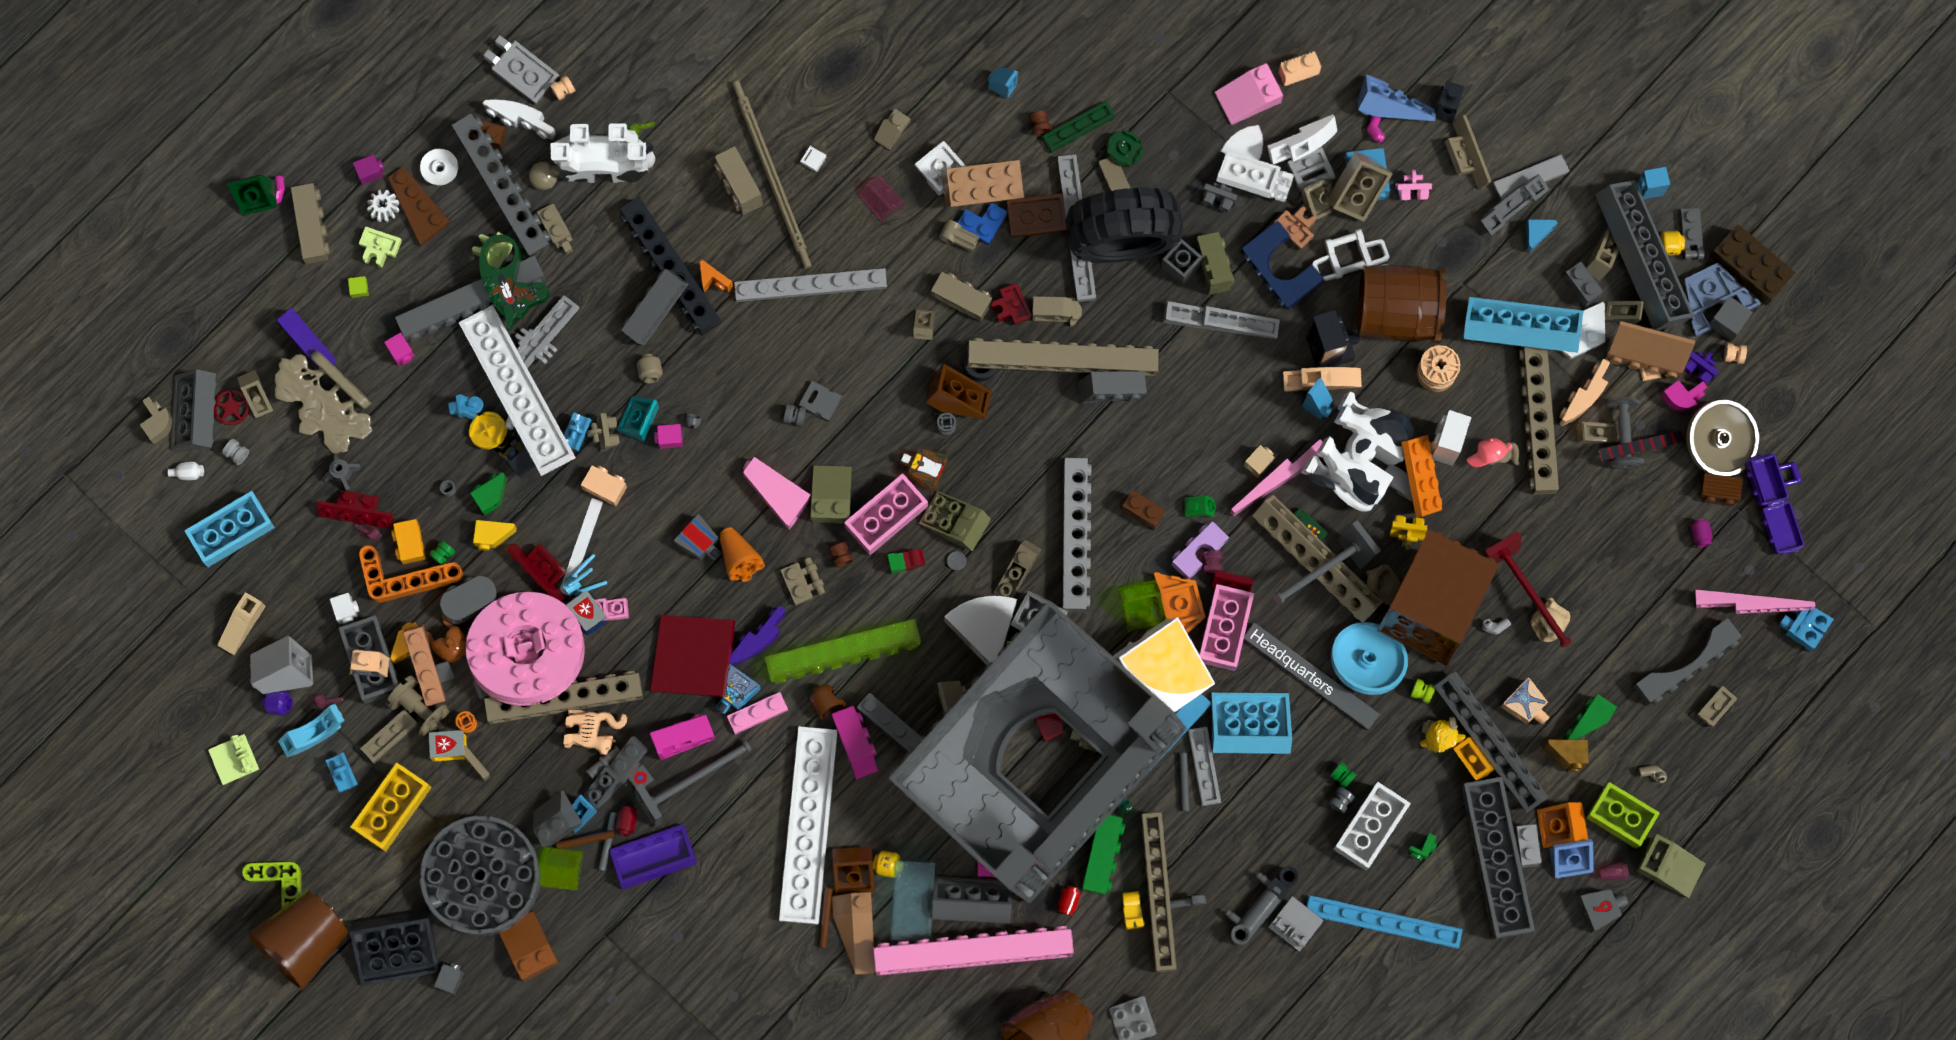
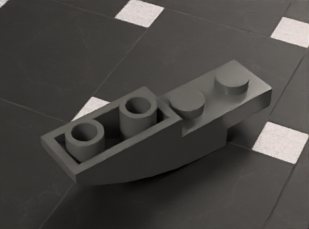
(616, 774)

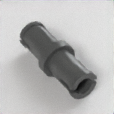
(603, 762)

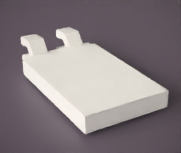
(1255, 176)

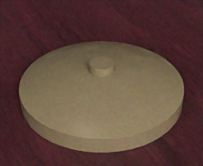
(1722, 437)

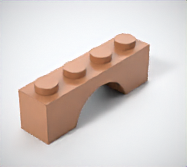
(424, 665)

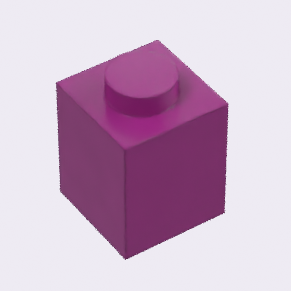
(369, 169)

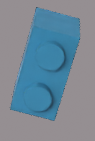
(1653, 183)

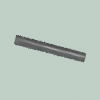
(1184, 782)
(607, 843)

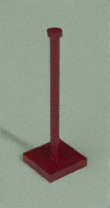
(1503, 551)

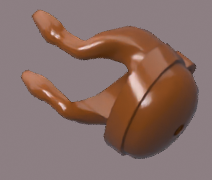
(452, 647)

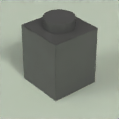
(449, 978)

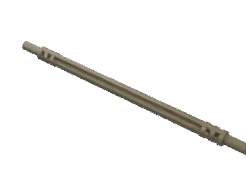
(771, 173)

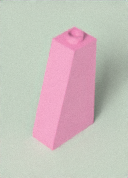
(779, 493)

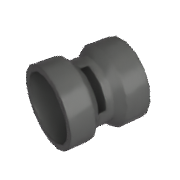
(799, 416)
(946, 424)
(1341, 800)

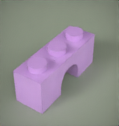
(1210, 537)

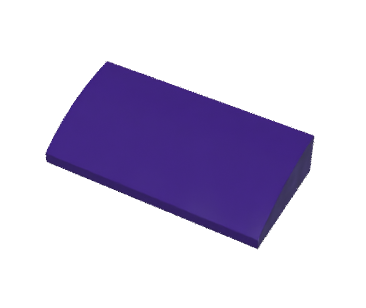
(653, 856)

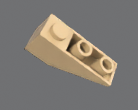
(241, 623)

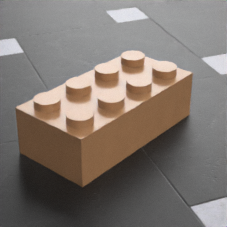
(982, 183)

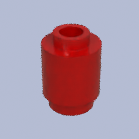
(1068, 900)

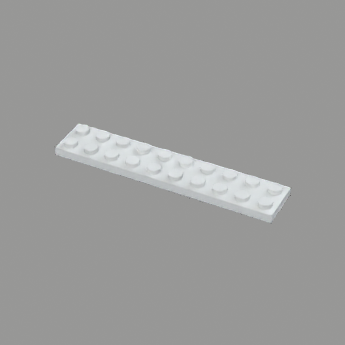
(517, 390)
(808, 825)

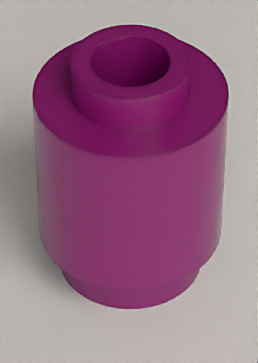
(1701, 533)

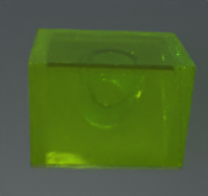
(560, 868)

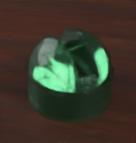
(1126, 807)

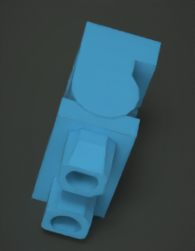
(1807, 627)

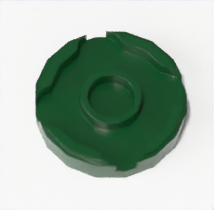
(1124, 149)

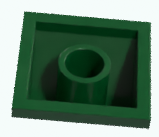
(253, 194)

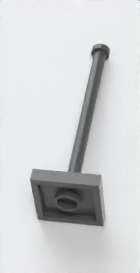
(1356, 545)
(649, 803)

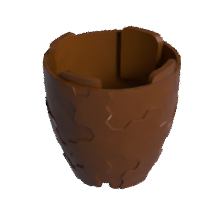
(1050, 1018)

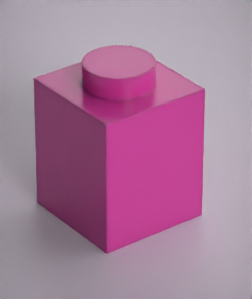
(399, 349)
(669, 436)

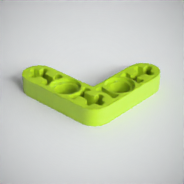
(287, 881)

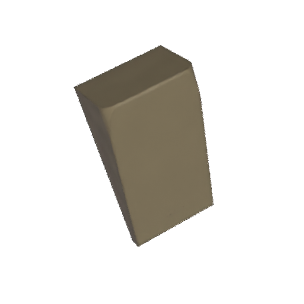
(1596, 432)

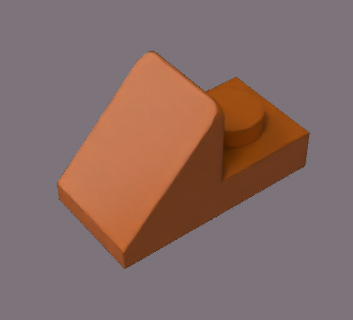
(711, 275)

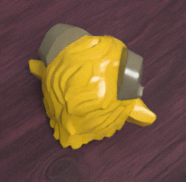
(1441, 735)

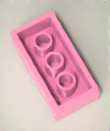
(886, 514)
(1226, 627)

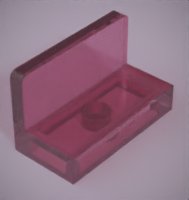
(881, 198)

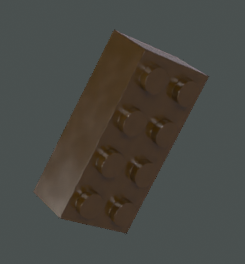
(1752, 264)

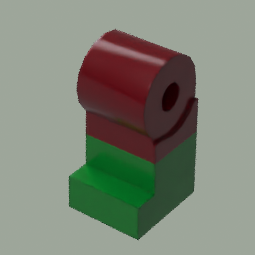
(906, 561)

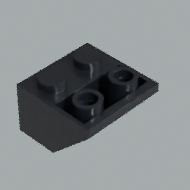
(515, 455)

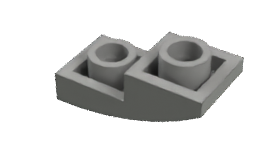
(1400, 481)

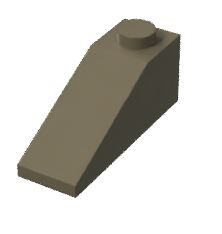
(1603, 256)

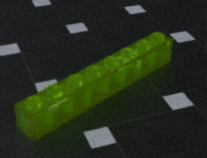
(843, 650)

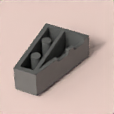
(1112, 386)

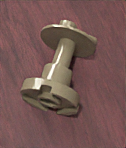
(412, 701)

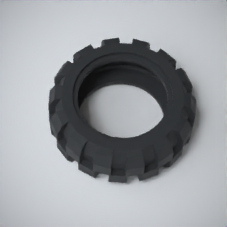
(1124, 225)

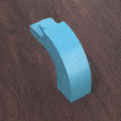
(313, 732)

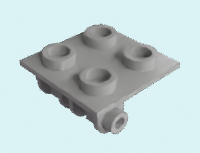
(1296, 923)
(1133, 1020)

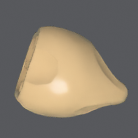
(1542, 628)

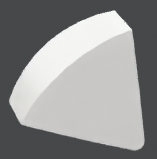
(983, 624)

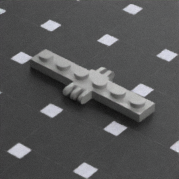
(537, 342)

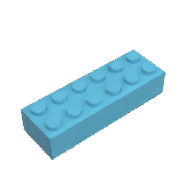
(1523, 324)

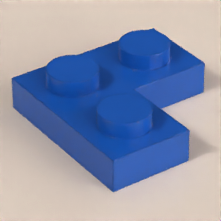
(986, 226)

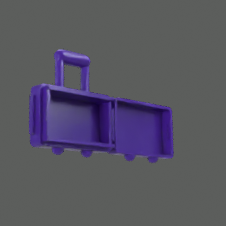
(1771, 491)

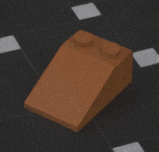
(529, 947)

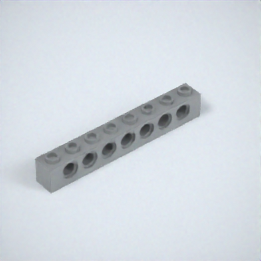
(1074, 467)

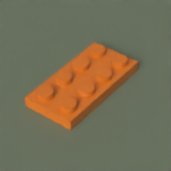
(1422, 476)

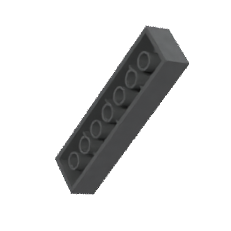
(1644, 255)
(1497, 858)

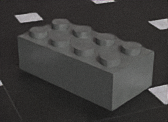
(369, 636)

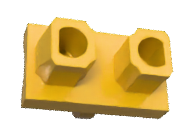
(1407, 531)

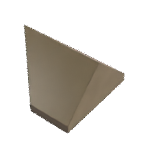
(1316, 197)

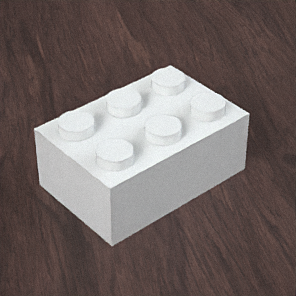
(1449, 437)

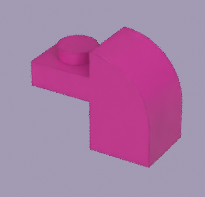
(1680, 399)

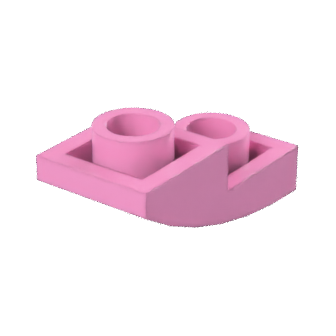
(614, 609)

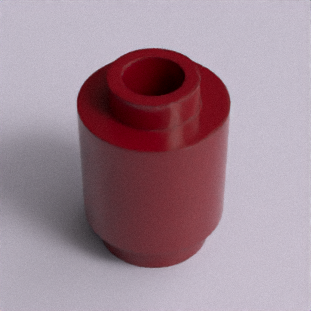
(626, 821)

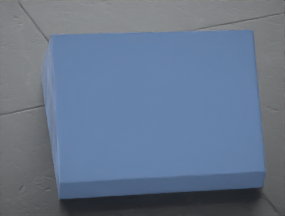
(1572, 858)

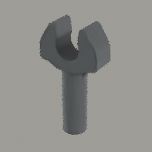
(1193, 900)

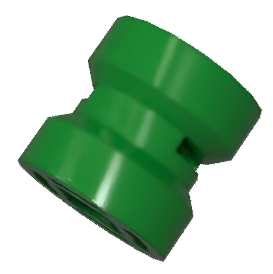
(442, 552)
(1346, 778)

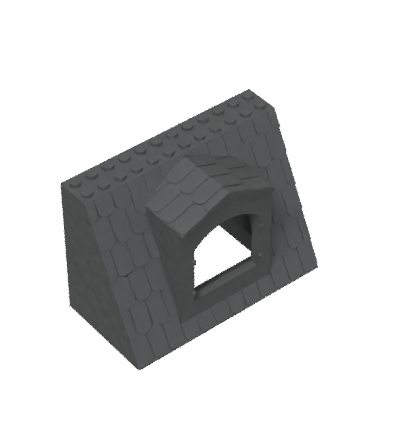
(1041, 673)

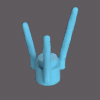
(572, 583)

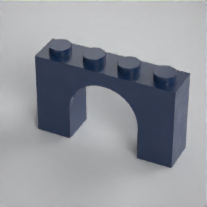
(1260, 252)

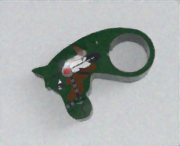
(508, 296)

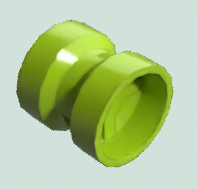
(1422, 691)

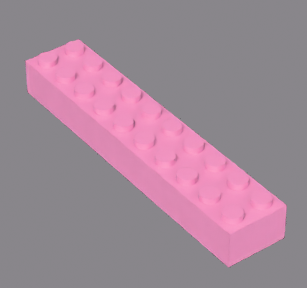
(973, 952)

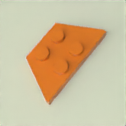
(1181, 600)

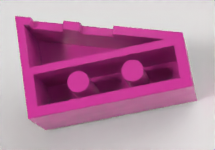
(682, 736)
(855, 741)

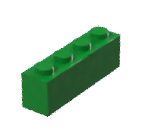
(1102, 855)

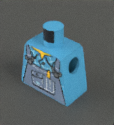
(738, 690)

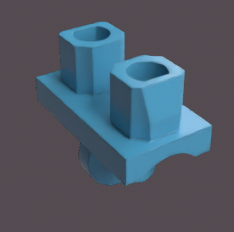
(466, 406)
(576, 431)
(341, 772)

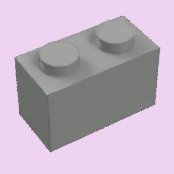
(1528, 845)

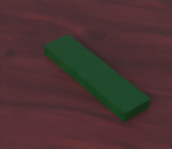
(1078, 127)

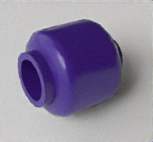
(277, 703)

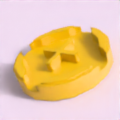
(488, 430)

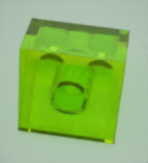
(1142, 605)

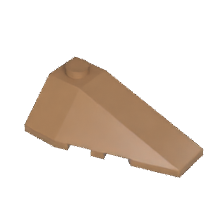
(855, 924)

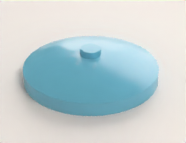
(1368, 659)

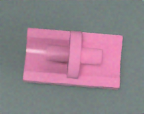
(1404, 188)

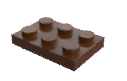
(1036, 215)

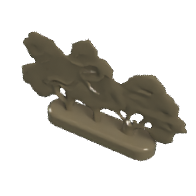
(320, 407)

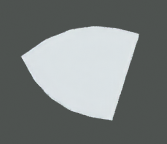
(1246, 142)

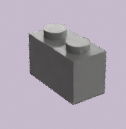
(1582, 284)

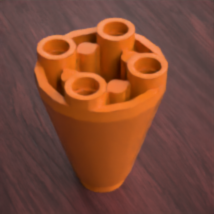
(739, 556)

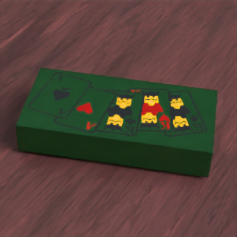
(1311, 524)

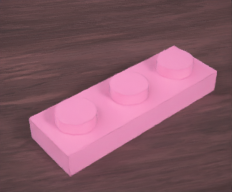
(757, 713)

